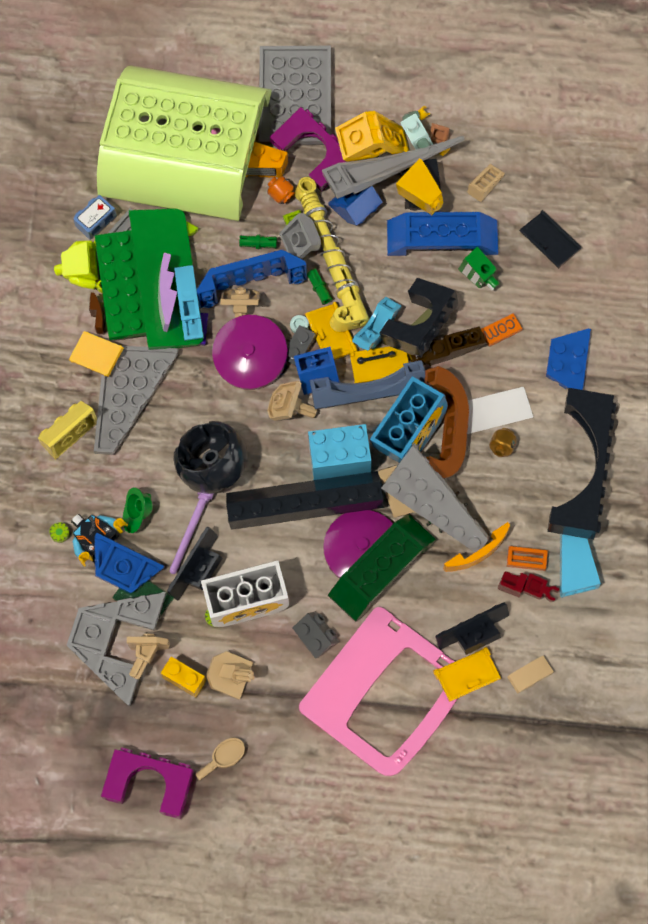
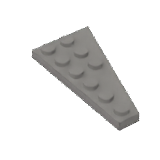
(429, 495)

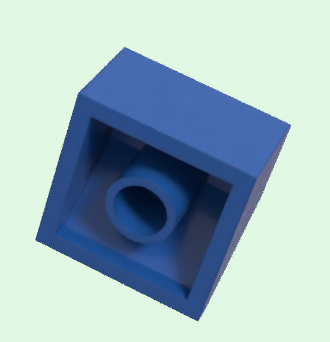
(357, 206)

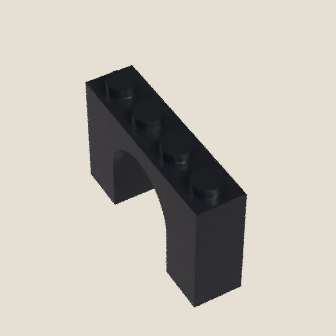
(417, 338)

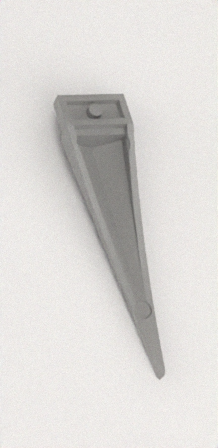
(361, 174)

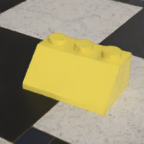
(68, 429)

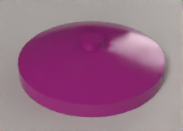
(250, 352)
(351, 537)

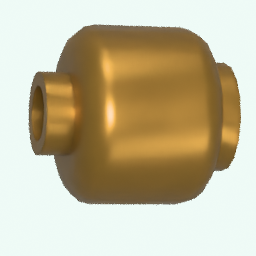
(503, 442)

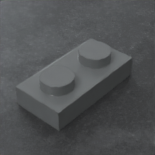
(299, 343)

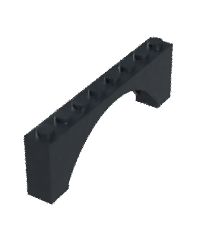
(581, 513)

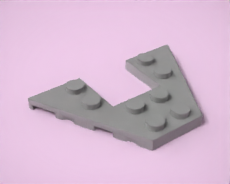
(94, 631)

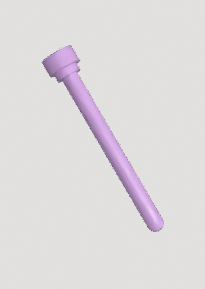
(203, 499)

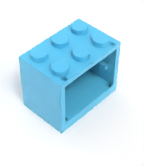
(339, 452)

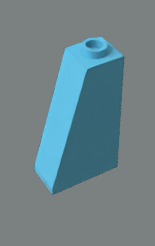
(577, 566)

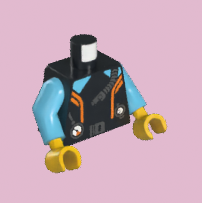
(86, 529)

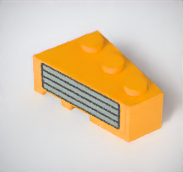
(267, 161)

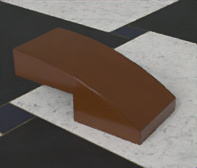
(96, 311)

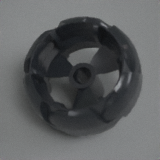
(220, 471)

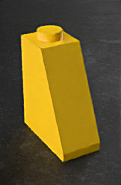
(420, 188)

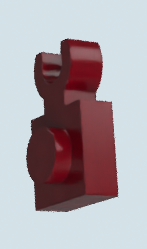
(536, 587)

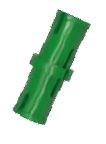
(258, 241)

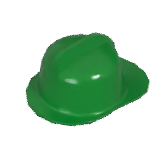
(137, 508)

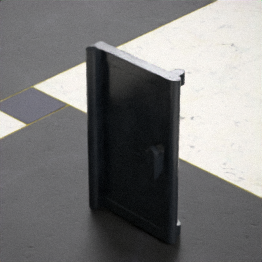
(547, 234)

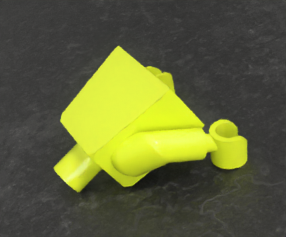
(80, 265)

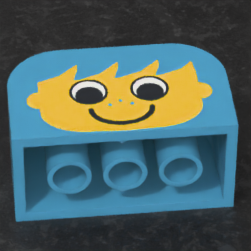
(410, 420)

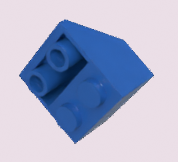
(314, 366)

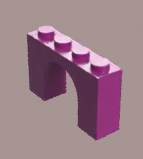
(303, 125)
(126, 765)

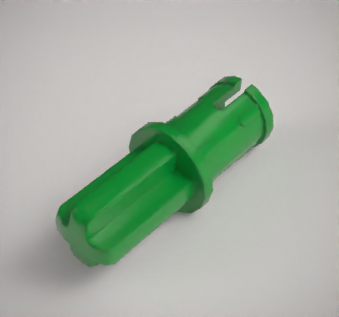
(319, 286)

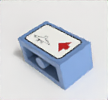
(94, 217)

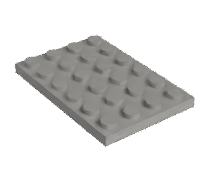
(297, 79)

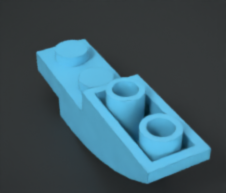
(188, 303)

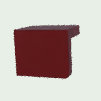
(512, 583)

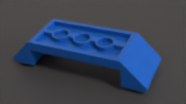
(442, 231)
(247, 270)

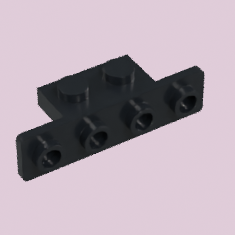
(198, 565)
(475, 631)

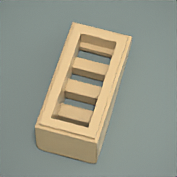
(480, 192)

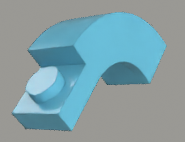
(369, 335)

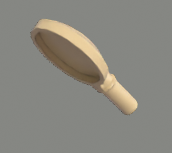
(224, 756)

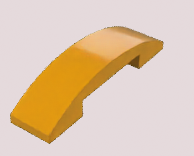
(459, 563)

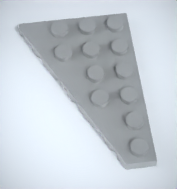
(127, 393)

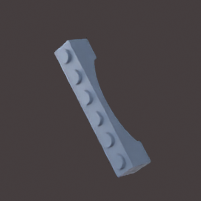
(332, 393)

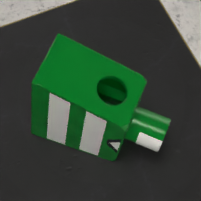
(479, 269)

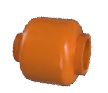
(280, 189)

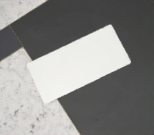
(498, 410)

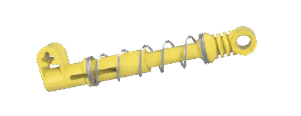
(335, 261)

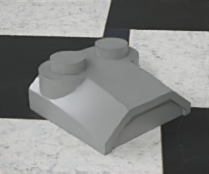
(300, 236)

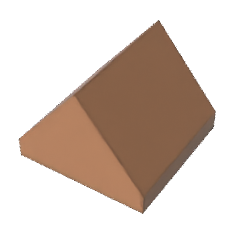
(439, 133)

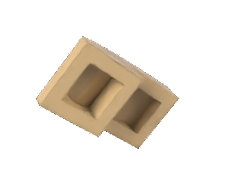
(530, 674)

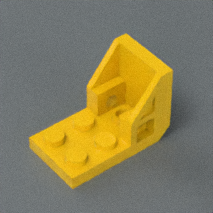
(370, 136)

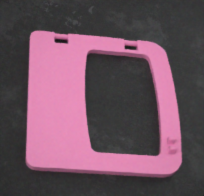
(352, 675)

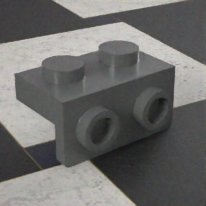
(315, 634)

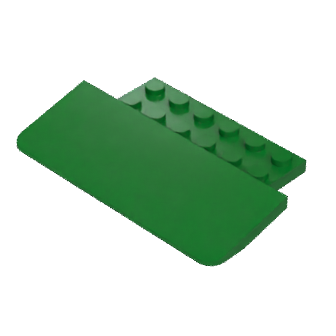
(131, 272)

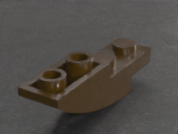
(451, 346)

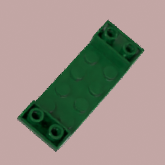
(380, 566)

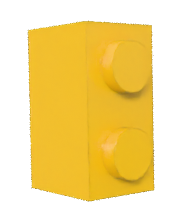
(183, 677)

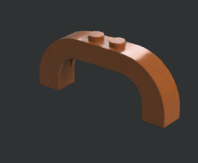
(455, 421)

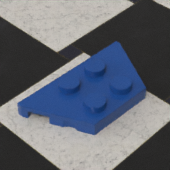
(568, 359)
(122, 565)

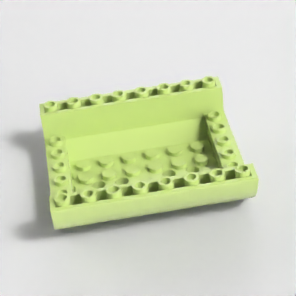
(171, 161)

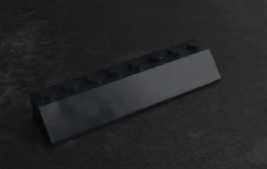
(304, 500)

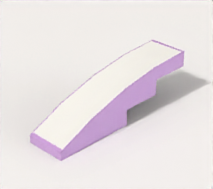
(166, 296)

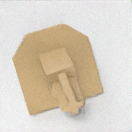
(240, 298)
(286, 403)
(145, 651)
(229, 674)

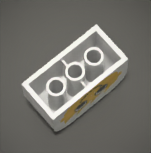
(245, 594)

